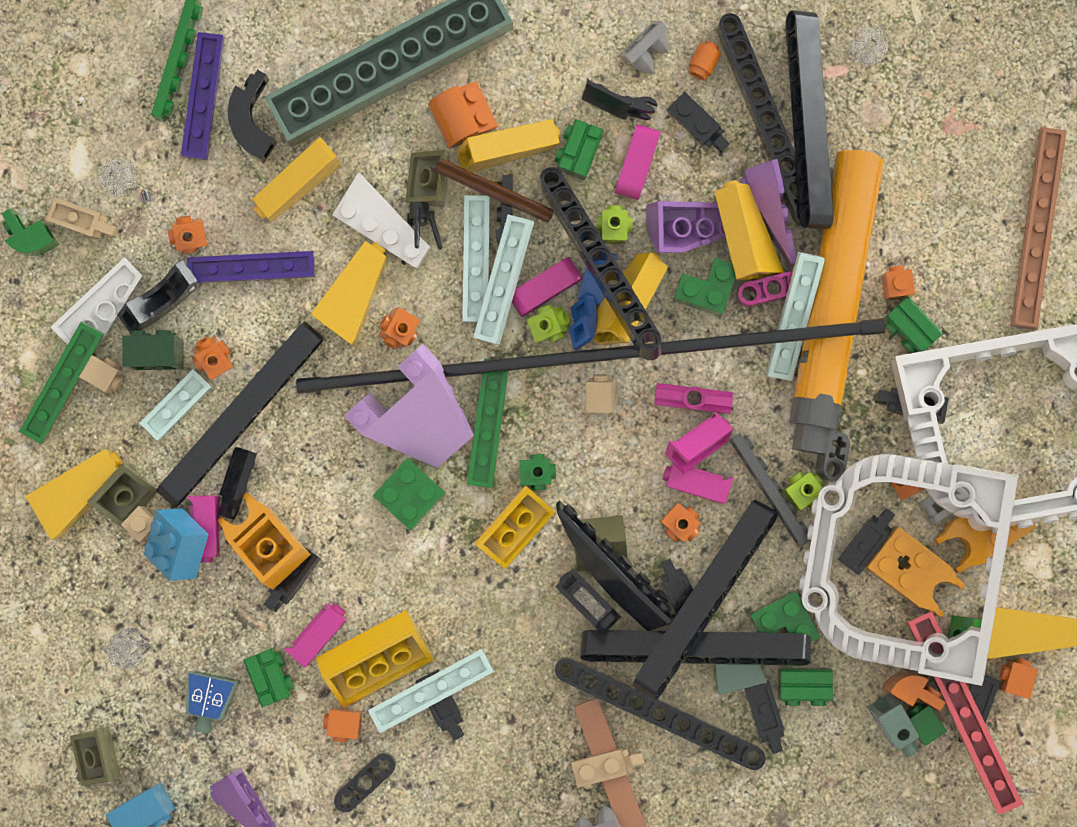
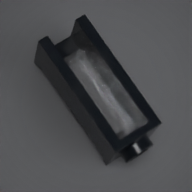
(587, 601)

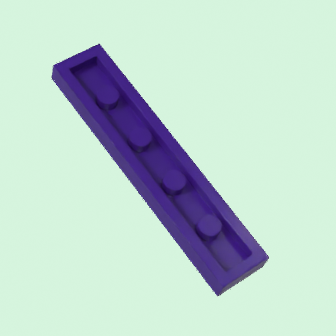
(202, 96)
(252, 267)

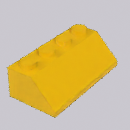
(374, 659)

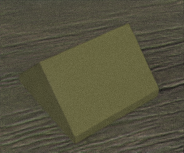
(423, 181)
(122, 494)
(610, 528)
(95, 756)

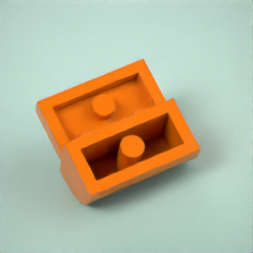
(462, 113)
(910, 687)

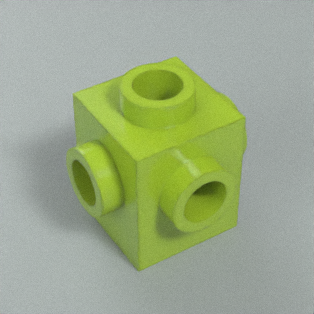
(613, 234)
(549, 324)
(795, 493)

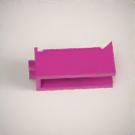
(699, 443)
(698, 483)
(205, 513)
(317, 634)

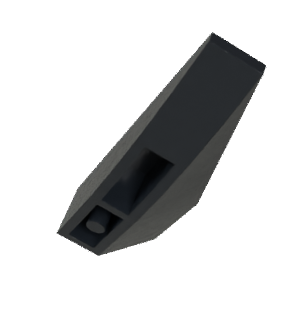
(615, 573)

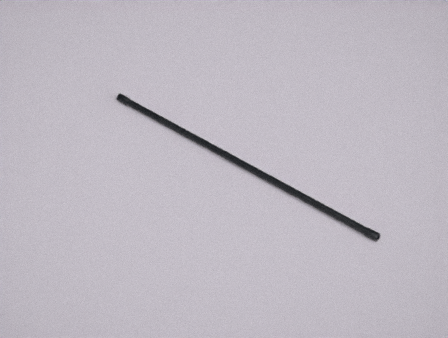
(863, 328)

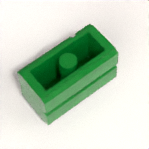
(579, 149)
(911, 326)
(269, 677)
(805, 685)

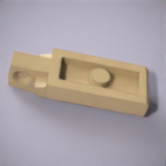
(79, 219)
(605, 766)

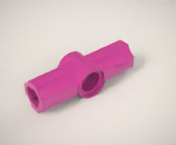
(710, 400)

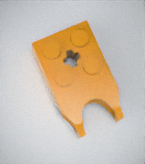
(257, 537)
(978, 543)
(918, 577)

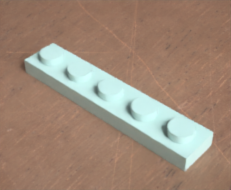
(475, 255)
(503, 279)
(795, 314)
(431, 690)

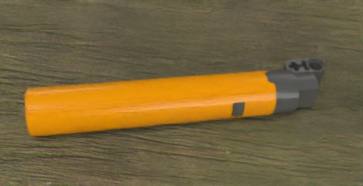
(836, 301)

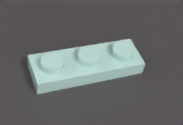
(176, 405)

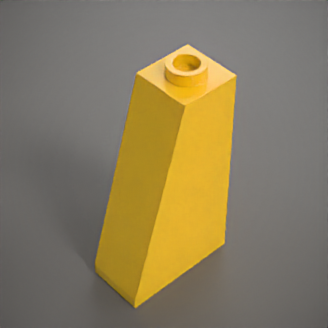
(507, 145)
(296, 180)
(746, 233)
(644, 277)
(351, 295)
(66, 497)
(1029, 632)

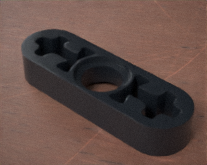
(346, 790)

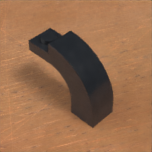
(240, 118)
(160, 299)

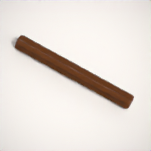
(494, 190)

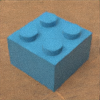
(175, 544)
(145, 809)

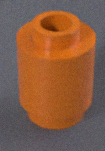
(704, 60)

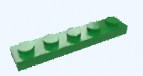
(177, 60)
(61, 382)
(487, 429)

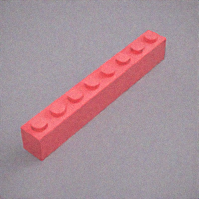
(970, 726)

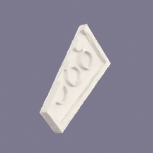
(375, 218)
(101, 302)

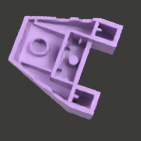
(424, 421)

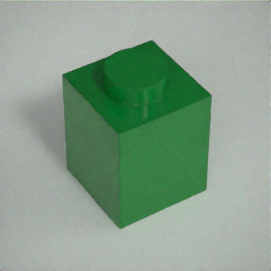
(925, 723)

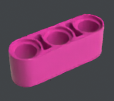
(637, 162)
(545, 286)
(760, 289)

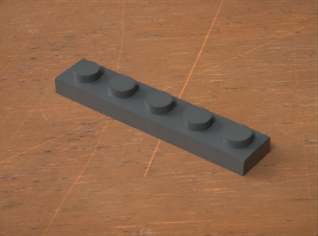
(770, 489)

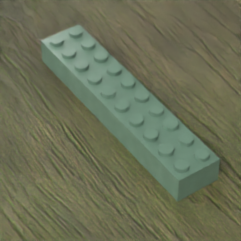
(385, 65)

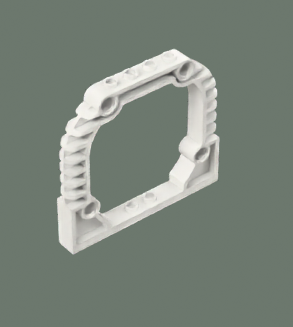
(919, 377)
(963, 655)

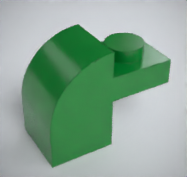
(31, 240)

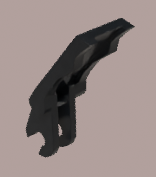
(616, 104)

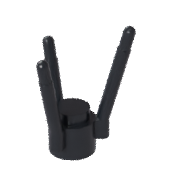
(418, 216)

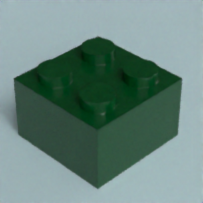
(153, 352)

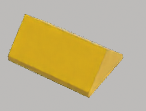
(515, 527)

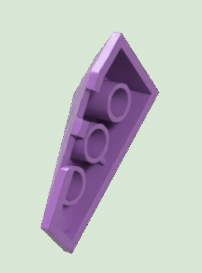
(767, 190)
(683, 225)
(240, 800)

